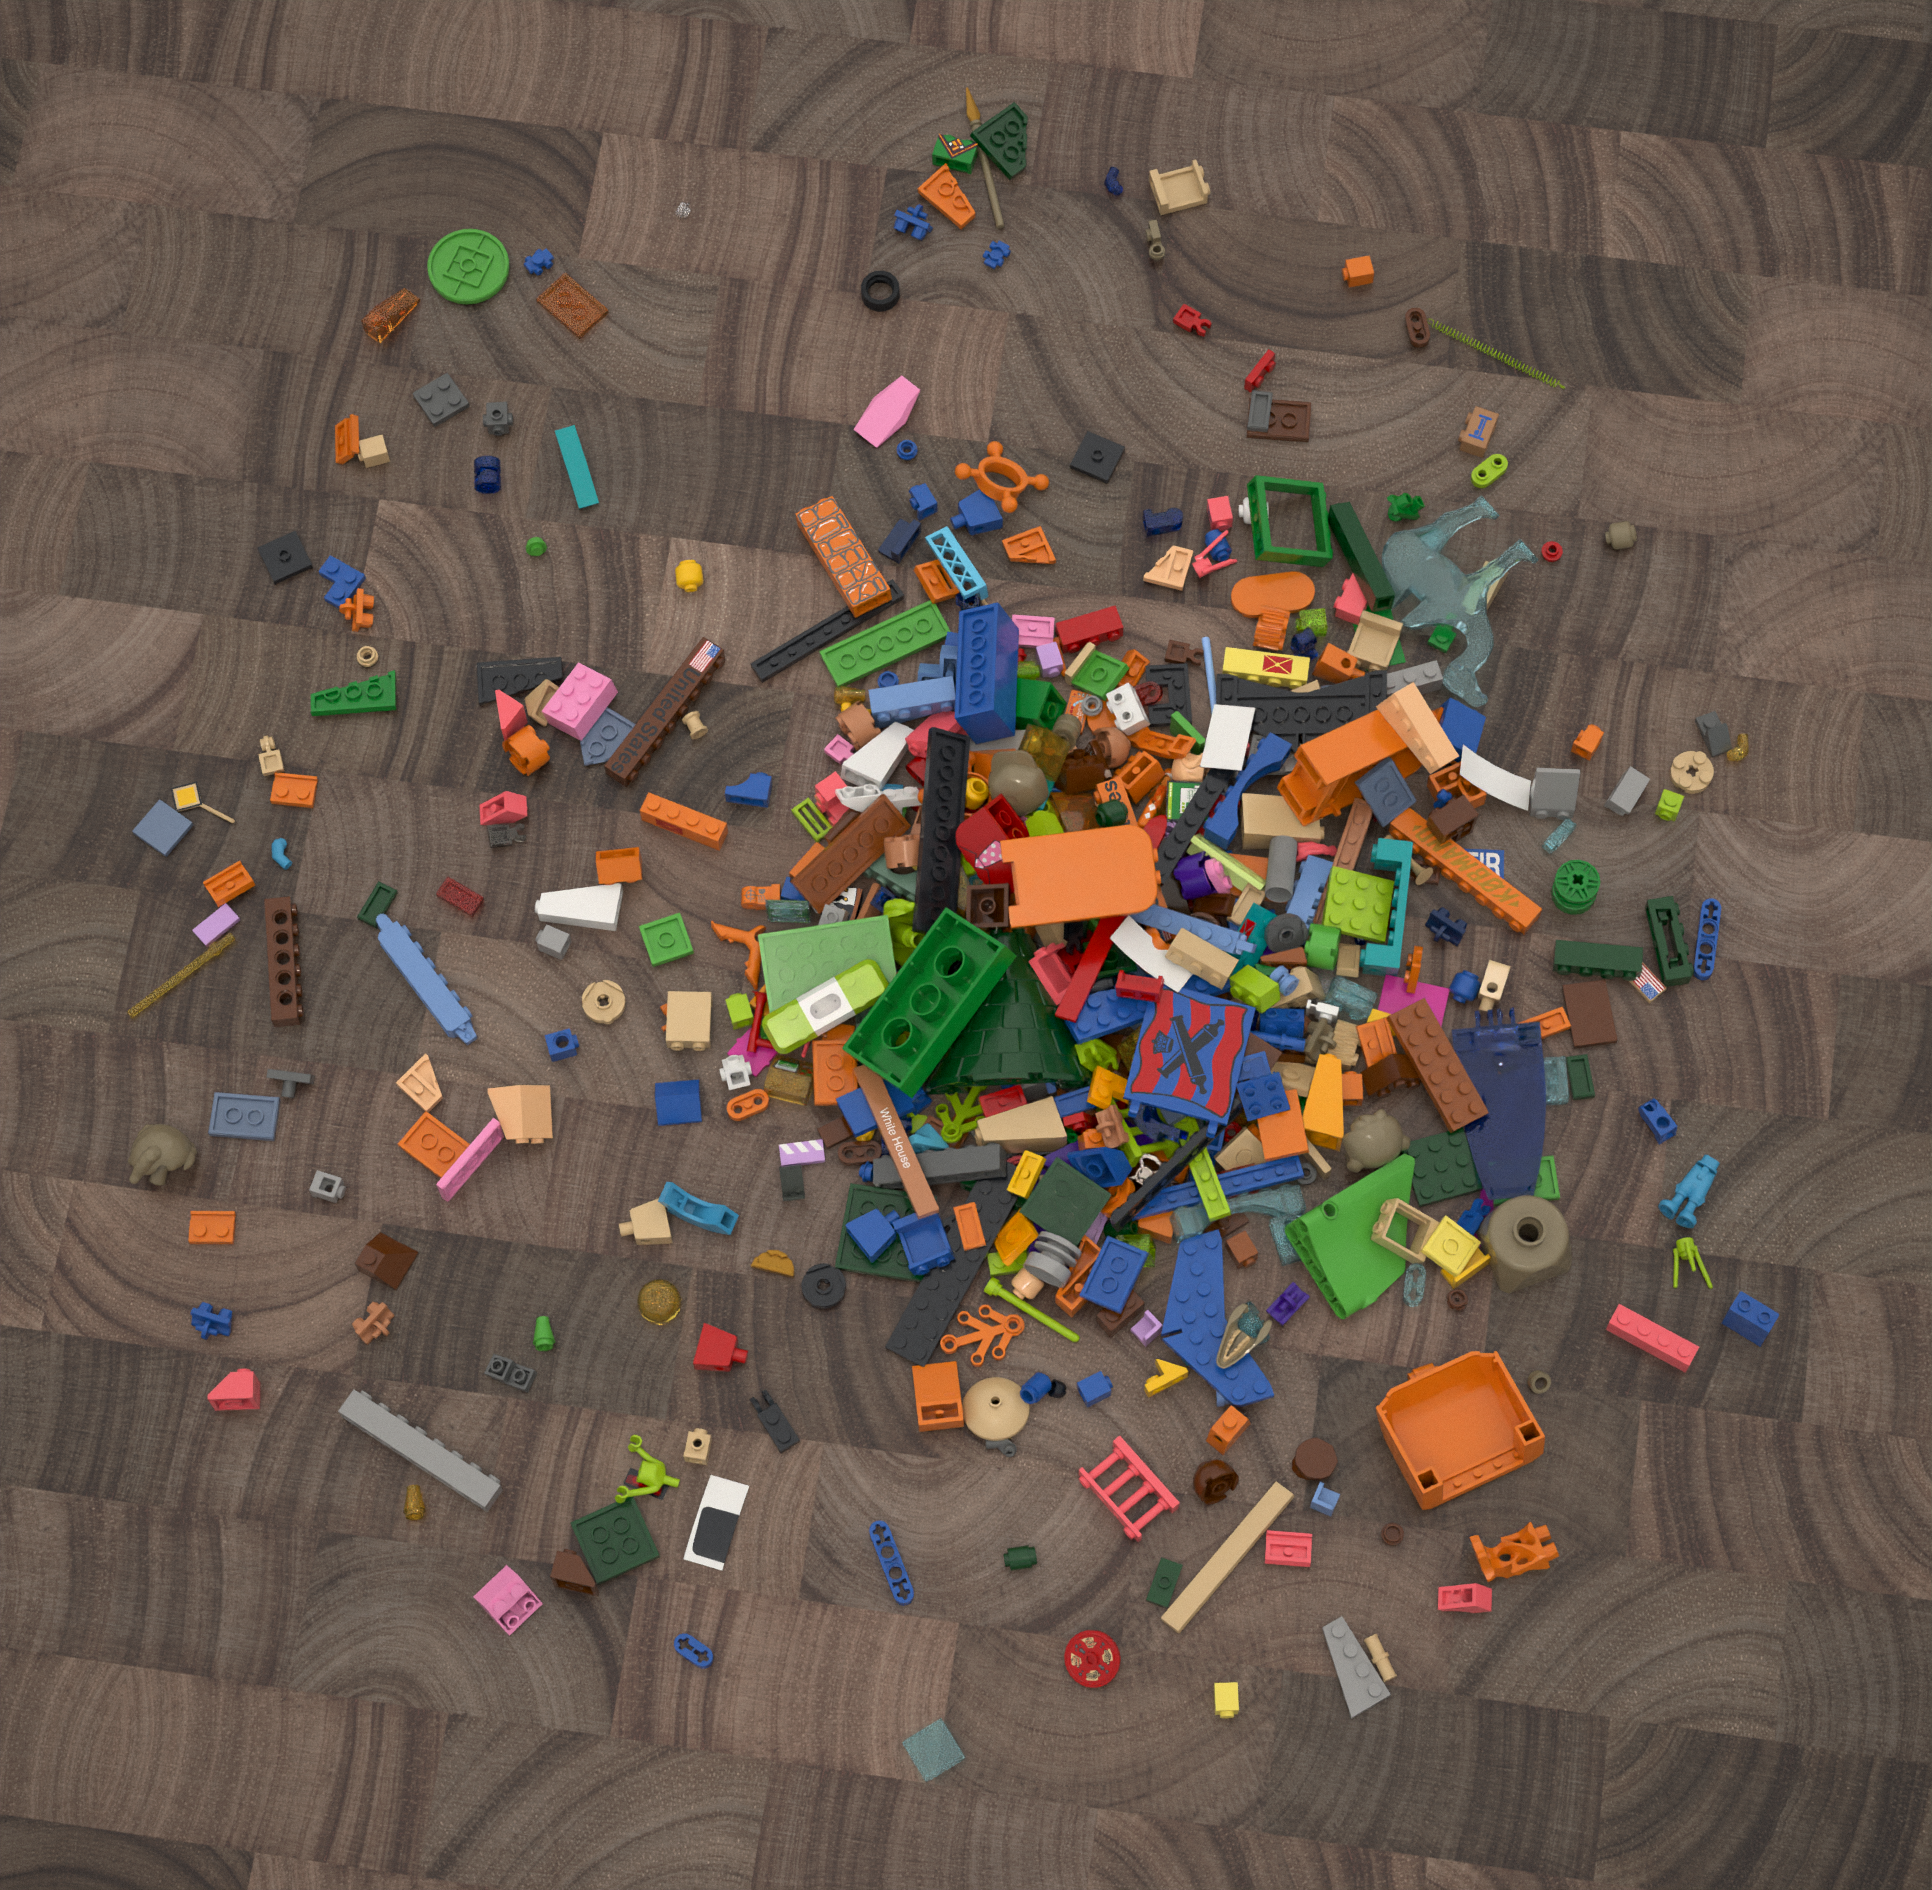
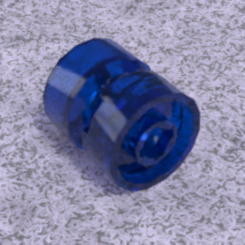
(487, 474)

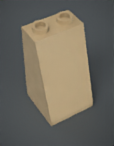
(1270, 817)
(1027, 1127)

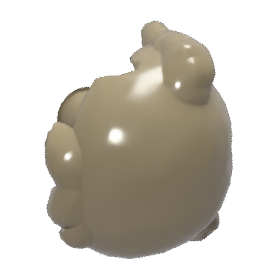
(1373, 1141)
(160, 1150)

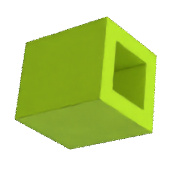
(739, 1010)

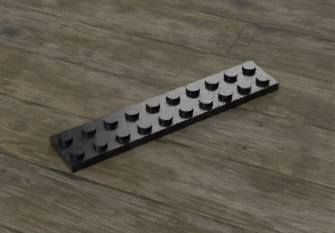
(941, 815)
(946, 1286)

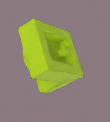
(1669, 805)

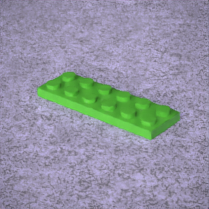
(885, 644)

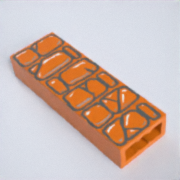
(843, 556)

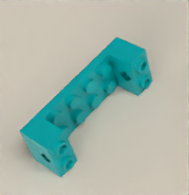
(1396, 857)

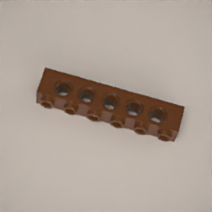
(274, 911)

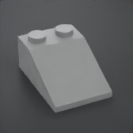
(1554, 793)

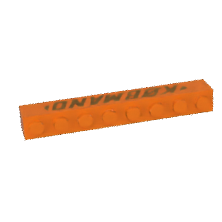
(1467, 872)

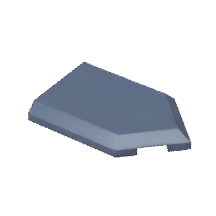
(605, 737)

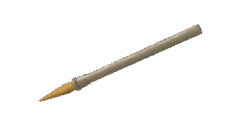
(974, 117)

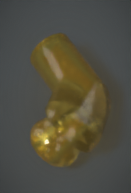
(1741, 750)

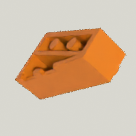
(1068, 1297)

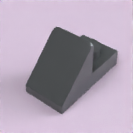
(1714, 733)

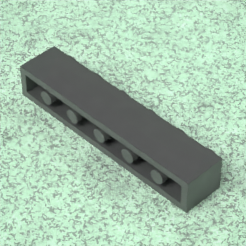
(946, 1165)

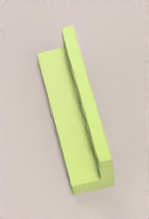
(1238, 872)

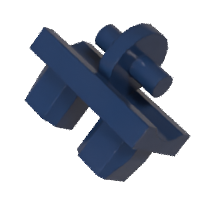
(1445, 928)

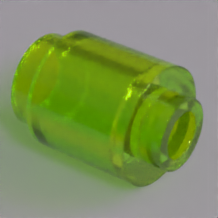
(1028, 670)

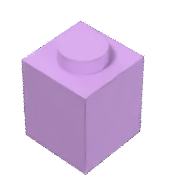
(1049, 660)

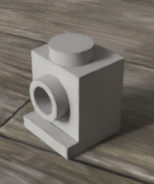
(322, 1182)

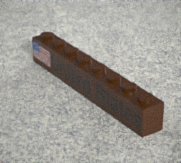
(664, 712)

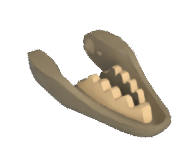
(1237, 1343)

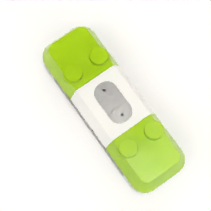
(825, 1006)

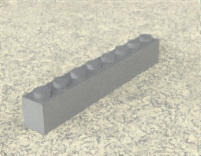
(420, 1450)

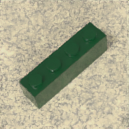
(1597, 959)

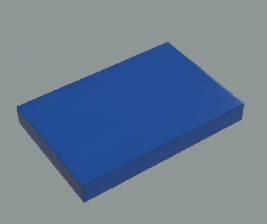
(1114, 1274)

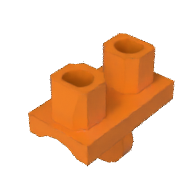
(360, 602)

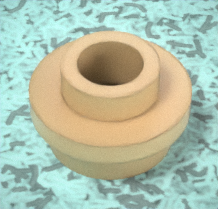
(364, 651)

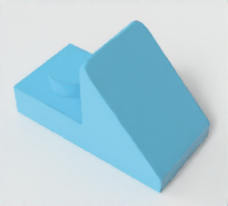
(927, 1139)

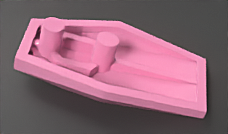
(887, 411)

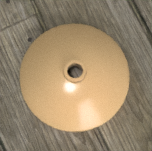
(998, 1420)

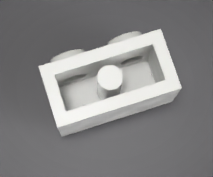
(1127, 709)

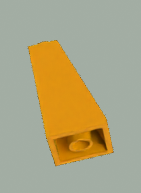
(1325, 1104)

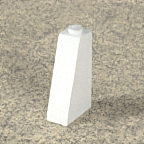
(877, 758)
(583, 907)

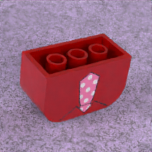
(981, 837)

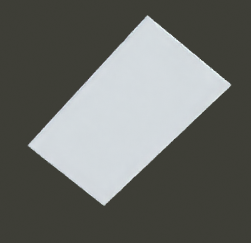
(1227, 737)

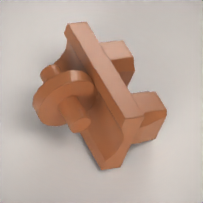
(1111, 1127)
(375, 1323)

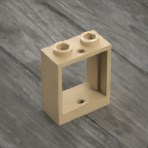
(1426, 1228)

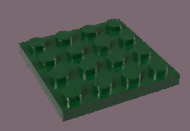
(893, 1260)

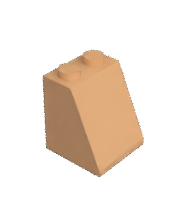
(523, 1112)

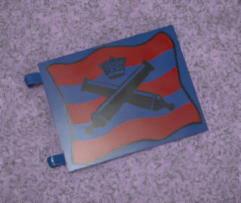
(1189, 1056)

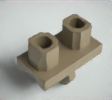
(1320, 1040)

